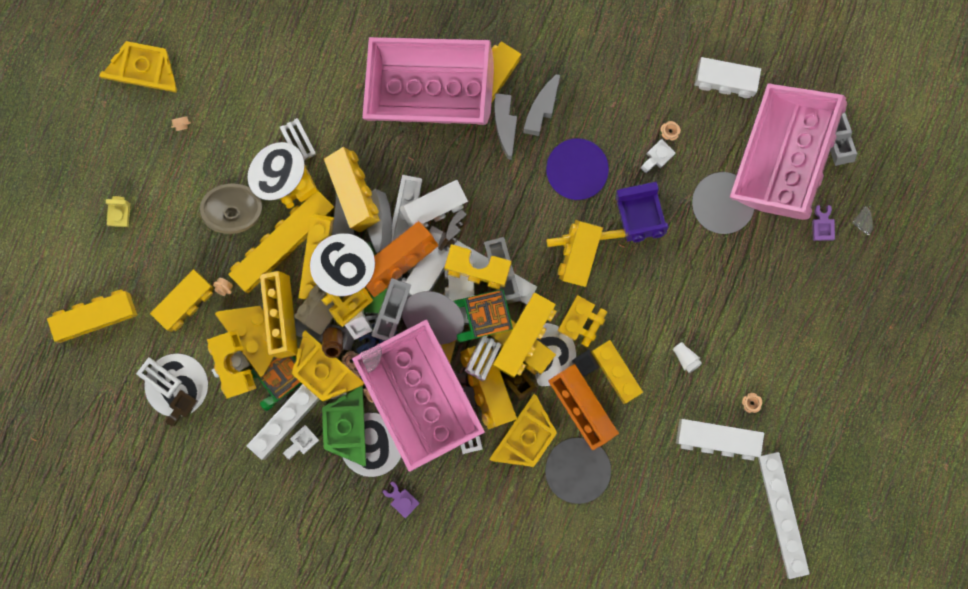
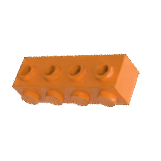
(400, 257)
(583, 407)

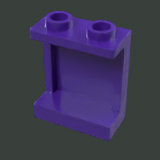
(641, 212)

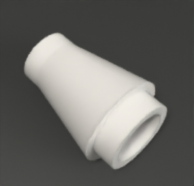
(687, 358)

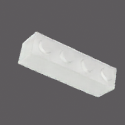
(283, 422)
(719, 438)

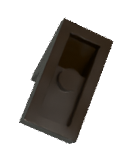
(520, 384)

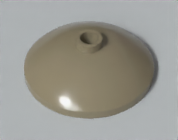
(230, 208)

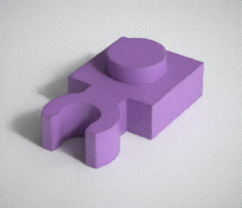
(823, 227)
(403, 501)

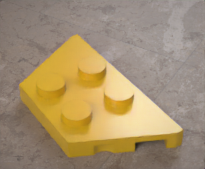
(141, 66)
(252, 333)
(321, 374)
(526, 437)

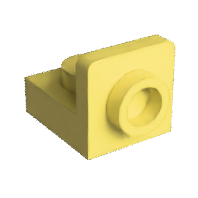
(118, 212)

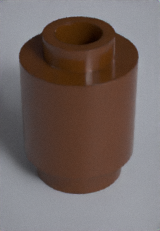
(332, 342)

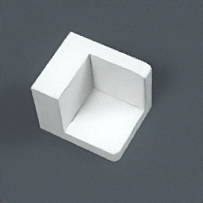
(359, 325)

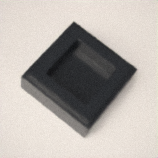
(585, 363)

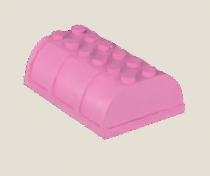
(428, 80)
(788, 150)
(420, 396)

